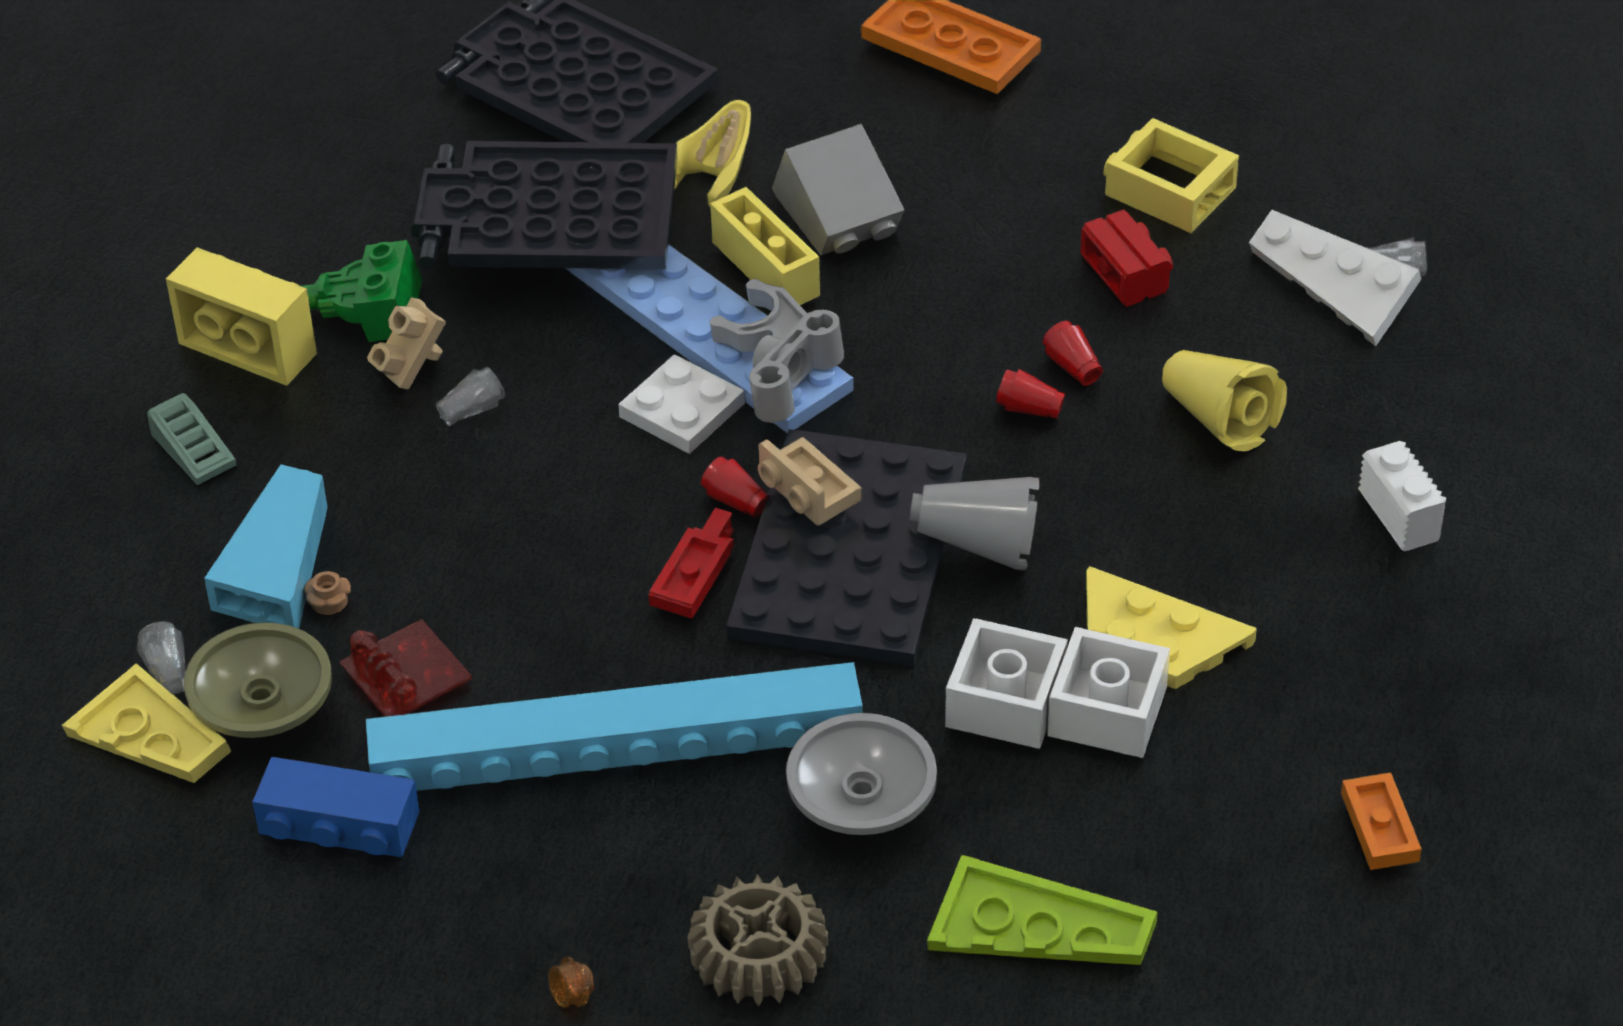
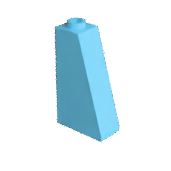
(272, 552)

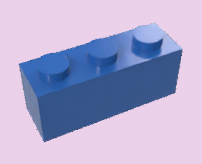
(336, 807)

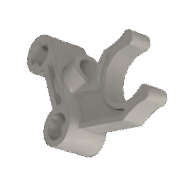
(784, 347)

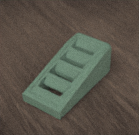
(178, 416)

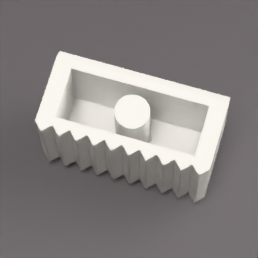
(1402, 495)

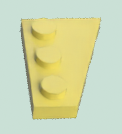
(148, 726)

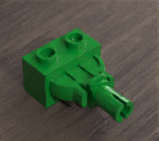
(369, 288)

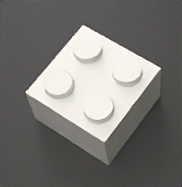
(1004, 683)
(1108, 692)

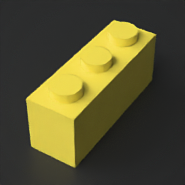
(764, 245)

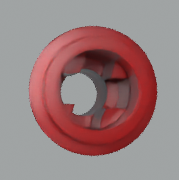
(1072, 352)
(1028, 395)
(734, 487)

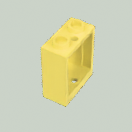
(1178, 206)

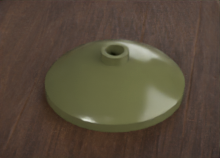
(258, 680)

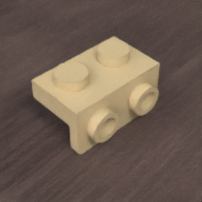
(807, 479)

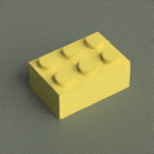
(242, 316)

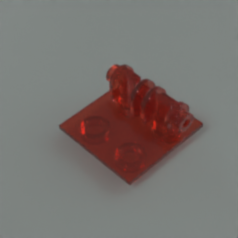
(403, 668)

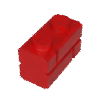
(1126, 257)

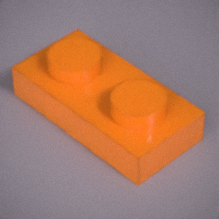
(1381, 821)

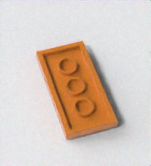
(953, 40)

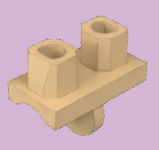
(409, 344)

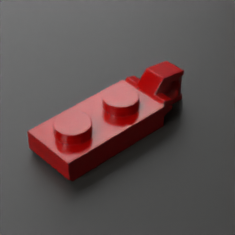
(694, 566)

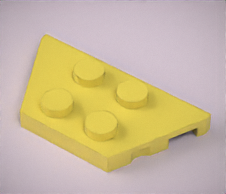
(1141, 614)

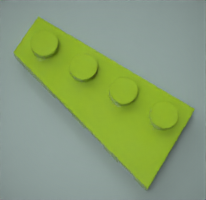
(1029, 916)

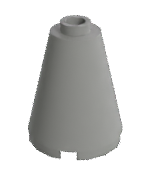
(980, 517)

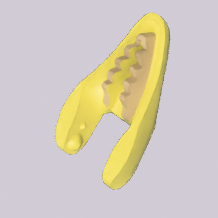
(716, 148)

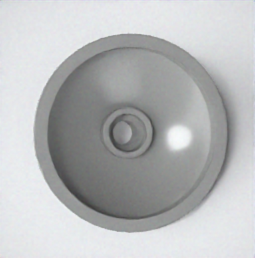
(861, 774)

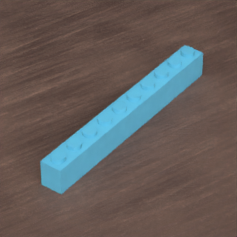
(610, 727)

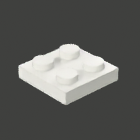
(681, 403)

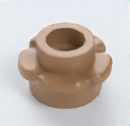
(327, 592)

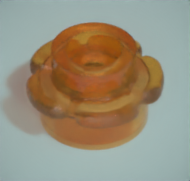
(570, 983)

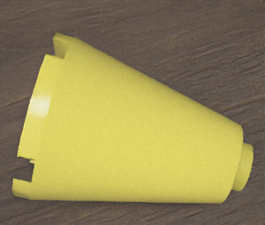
(1227, 395)

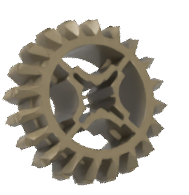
(761, 954)

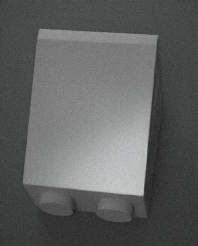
(838, 191)

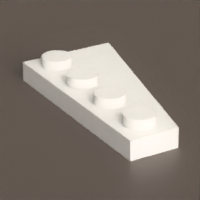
(1347, 277)

